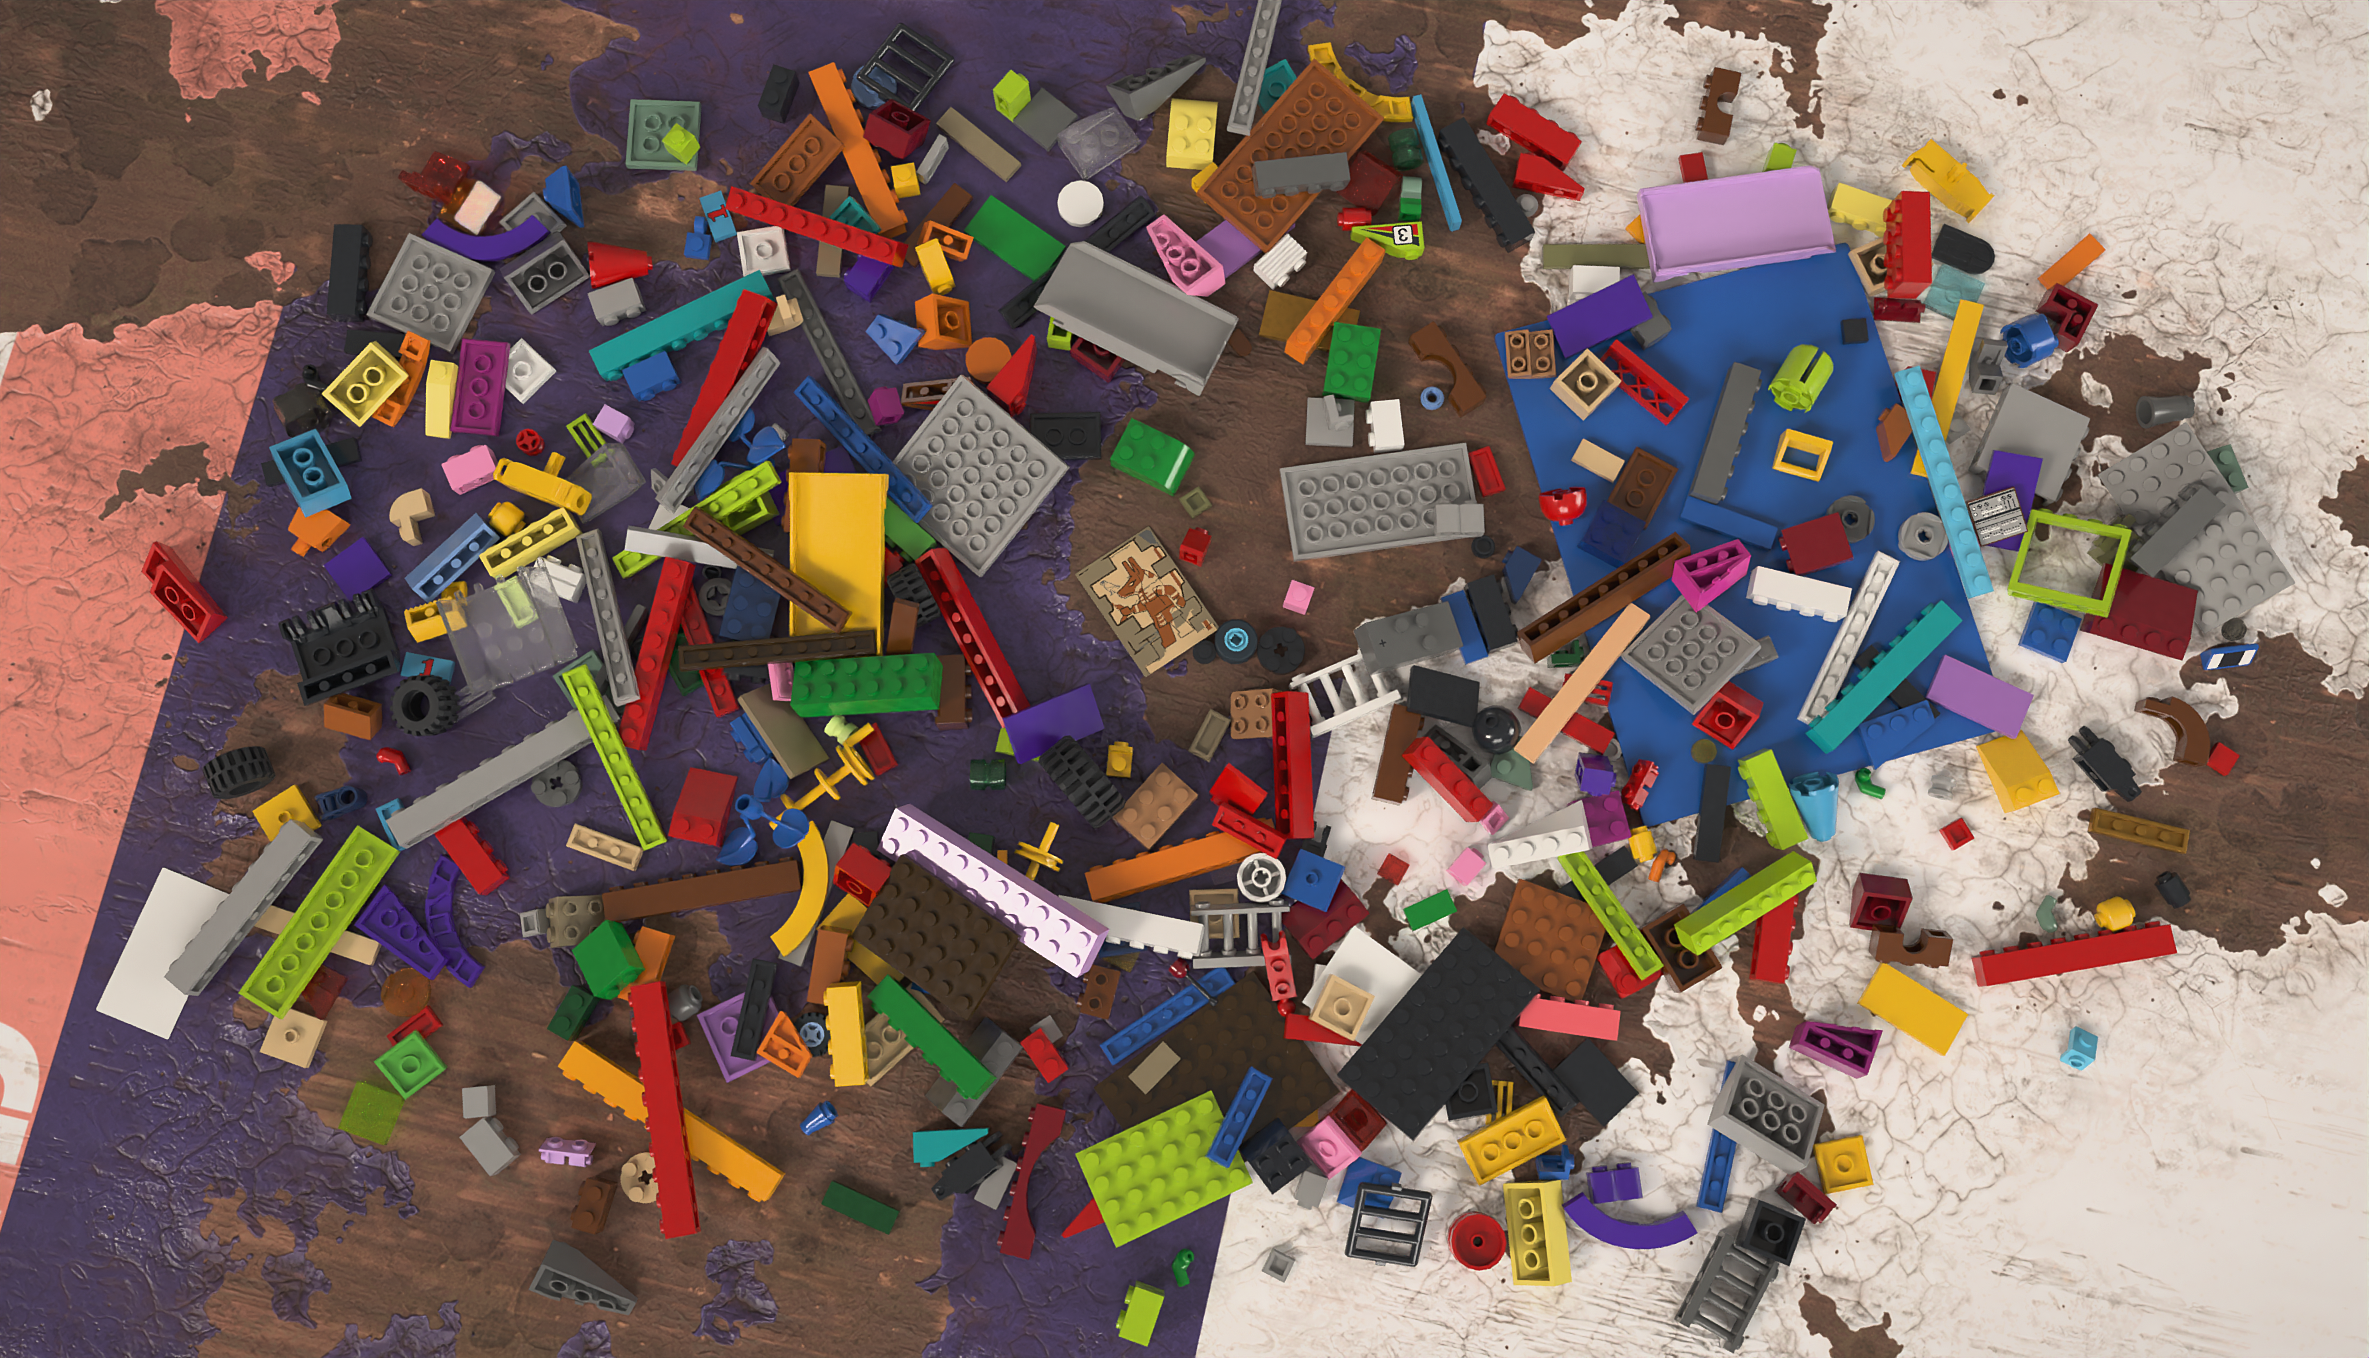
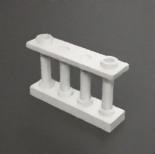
(1341, 715)

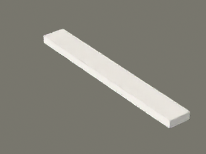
(1849, 636)

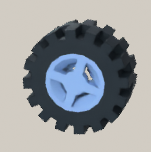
(808, 1026)

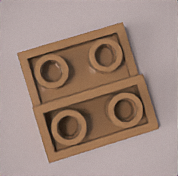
(1530, 354)

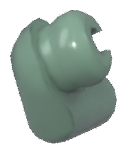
(2045, 916)

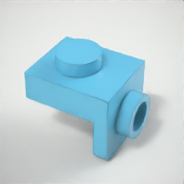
(2081, 1049)

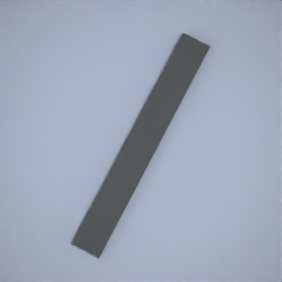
(829, 353)

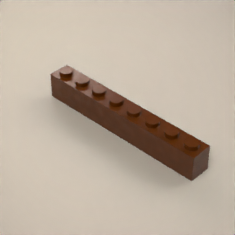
(1602, 598)
(703, 891)

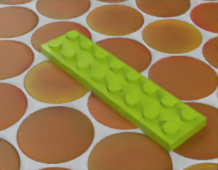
(319, 922)

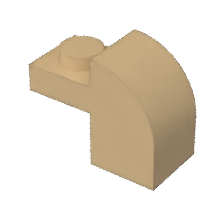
(786, 316)
(408, 510)

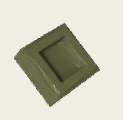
(1195, 502)

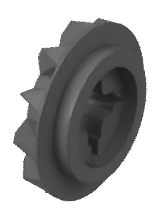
(709, 591)

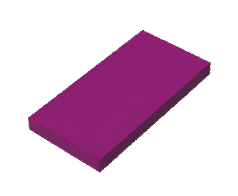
(480, 387)

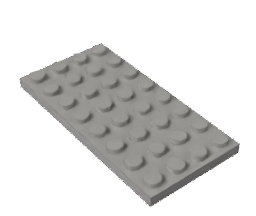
(1372, 500)
(2228, 556)

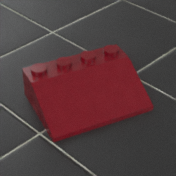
(2145, 613)

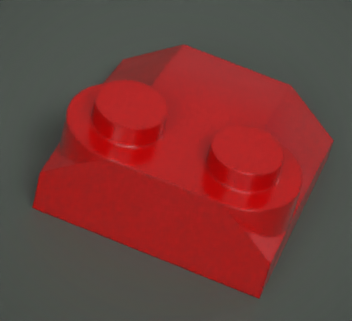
(1621, 973)

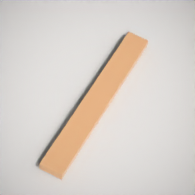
(1582, 683)

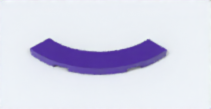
(488, 247)
(441, 922)
(1627, 1233)

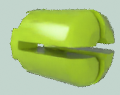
(1801, 394)

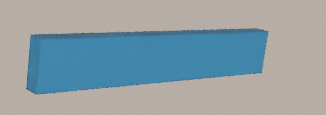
(1435, 163)

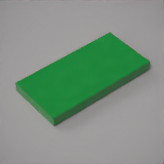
(1014, 239)

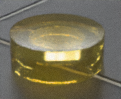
(1703, 751)

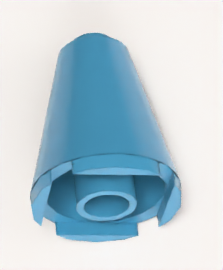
(1817, 803)

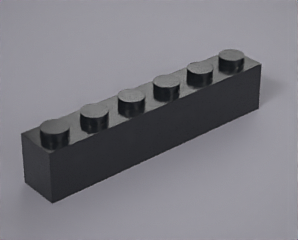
(1485, 185)

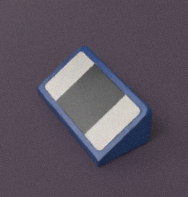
(2228, 656)

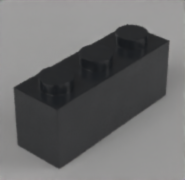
(1491, 613)

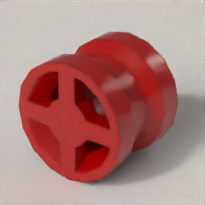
(526, 438)

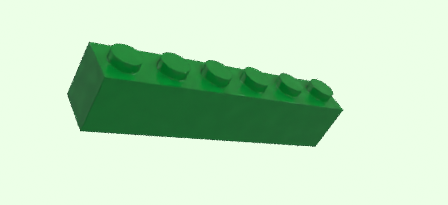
(931, 1037)

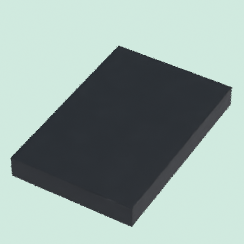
(1069, 434)
(1443, 696)
(1595, 1082)

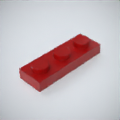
(1249, 830)

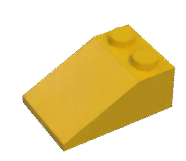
(2017, 772)

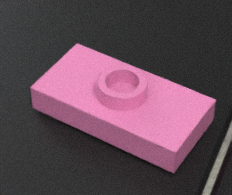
(781, 680)

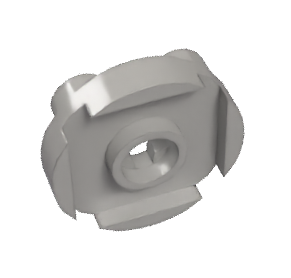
(1910, 542)

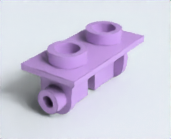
(556, 1149)

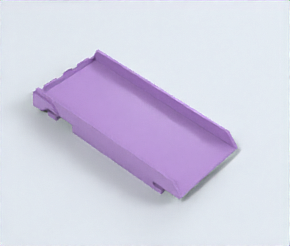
(1735, 222)

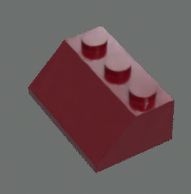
(1318, 929)

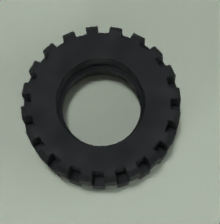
(1082, 781)

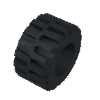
(911, 586)
(407, 705)
(238, 772)

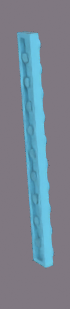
(1943, 482)

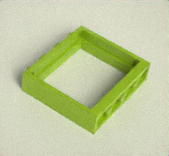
(2063, 599)

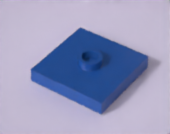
(1313, 880)

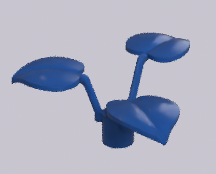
(764, 446)
(790, 830)

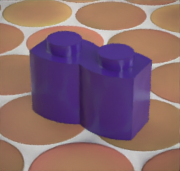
(1614, 1184)

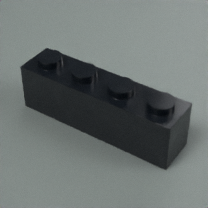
(349, 273)

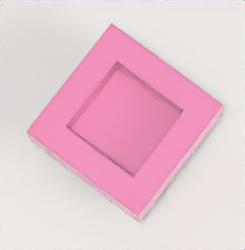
(1494, 818)

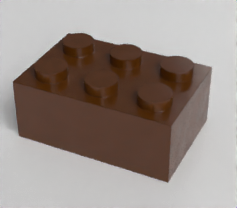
(1681, 965)

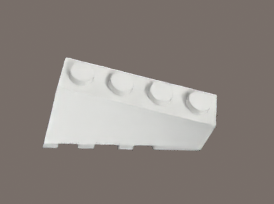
(1549, 837)

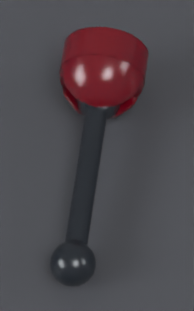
(1181, 969)

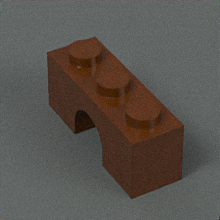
(1714, 124)
(1931, 949)

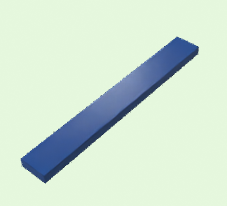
(862, 447)

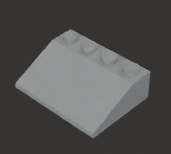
(1767, 1116)

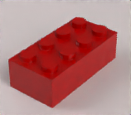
(1908, 245)

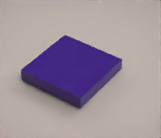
(357, 569)

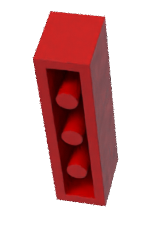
(1533, 131)
(1447, 779)
(473, 855)
(1773, 943)

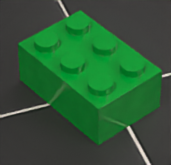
(1351, 362)

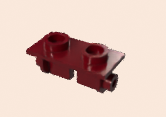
(1898, 310)

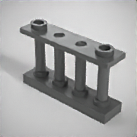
(1701, 1291)

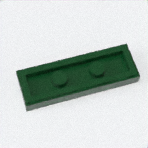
(860, 1207)

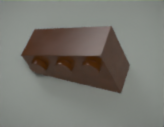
(955, 692)

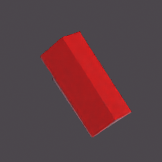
(181, 592)

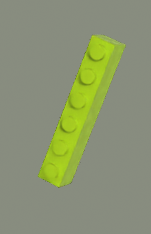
(1745, 903)

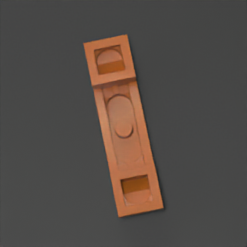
(413, 360)

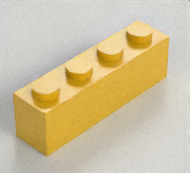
(847, 1033)

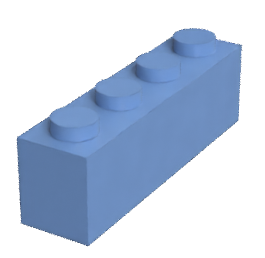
(452, 558)

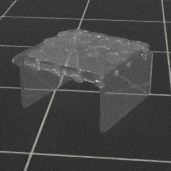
(508, 629)

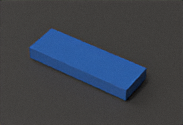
(1473, 645)

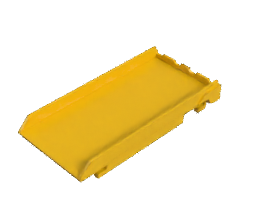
(840, 547)

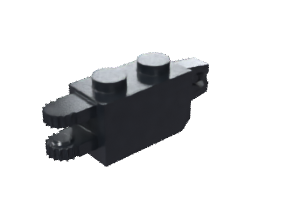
(2104, 765)
(971, 1169)

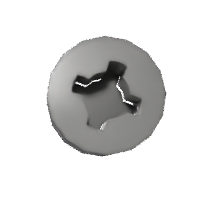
(1942, 787)

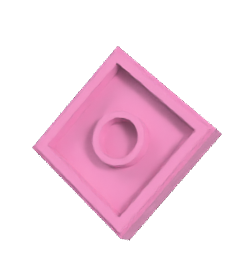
(1329, 1147)

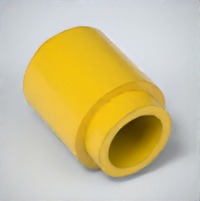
(1642, 844)

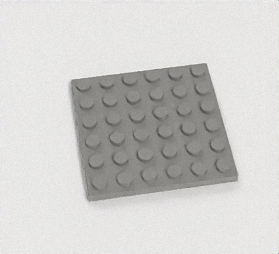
(977, 473)

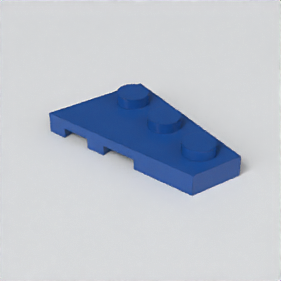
(1893, 731)

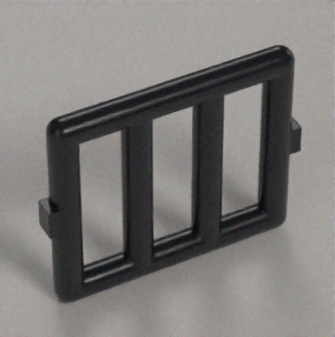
(890, 45)
(1415, 1239)

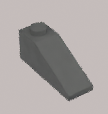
(1468, 761)

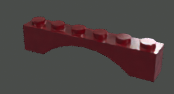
(1020, 1232)

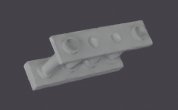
(1229, 956)

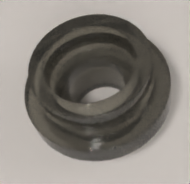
(2234, 629)

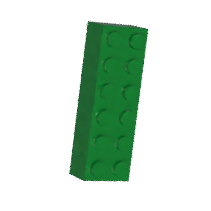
(867, 685)

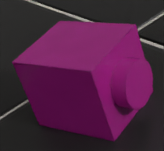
(885, 406)

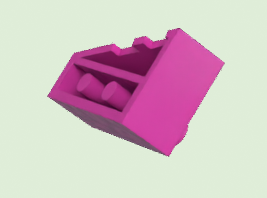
(1710, 572)

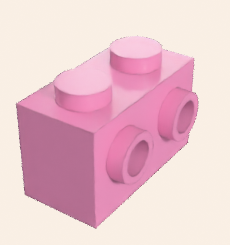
(471, 469)

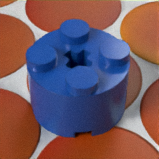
(2029, 340)

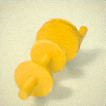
(853, 763)
(1041, 855)

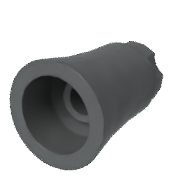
(2164, 409)

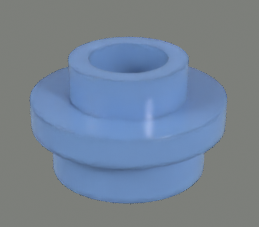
(1432, 391)

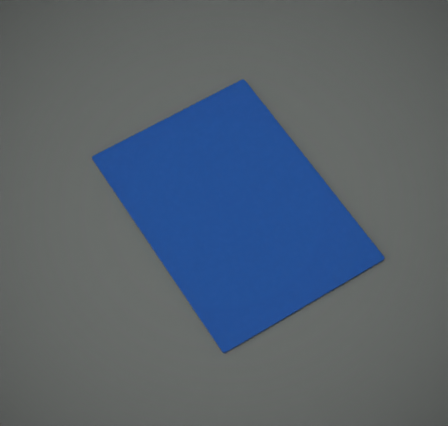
(1754, 321)

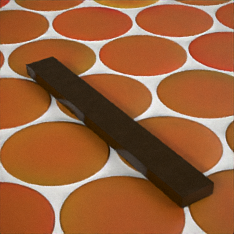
(777, 650)

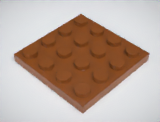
(1550, 939)

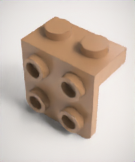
(1251, 714)

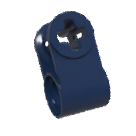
(336, 802)

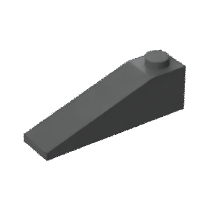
(1148, 92)

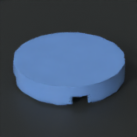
(866, 96)

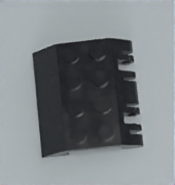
(342, 646)

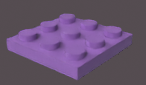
(720, 1029)

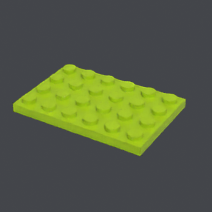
(1160, 1170)

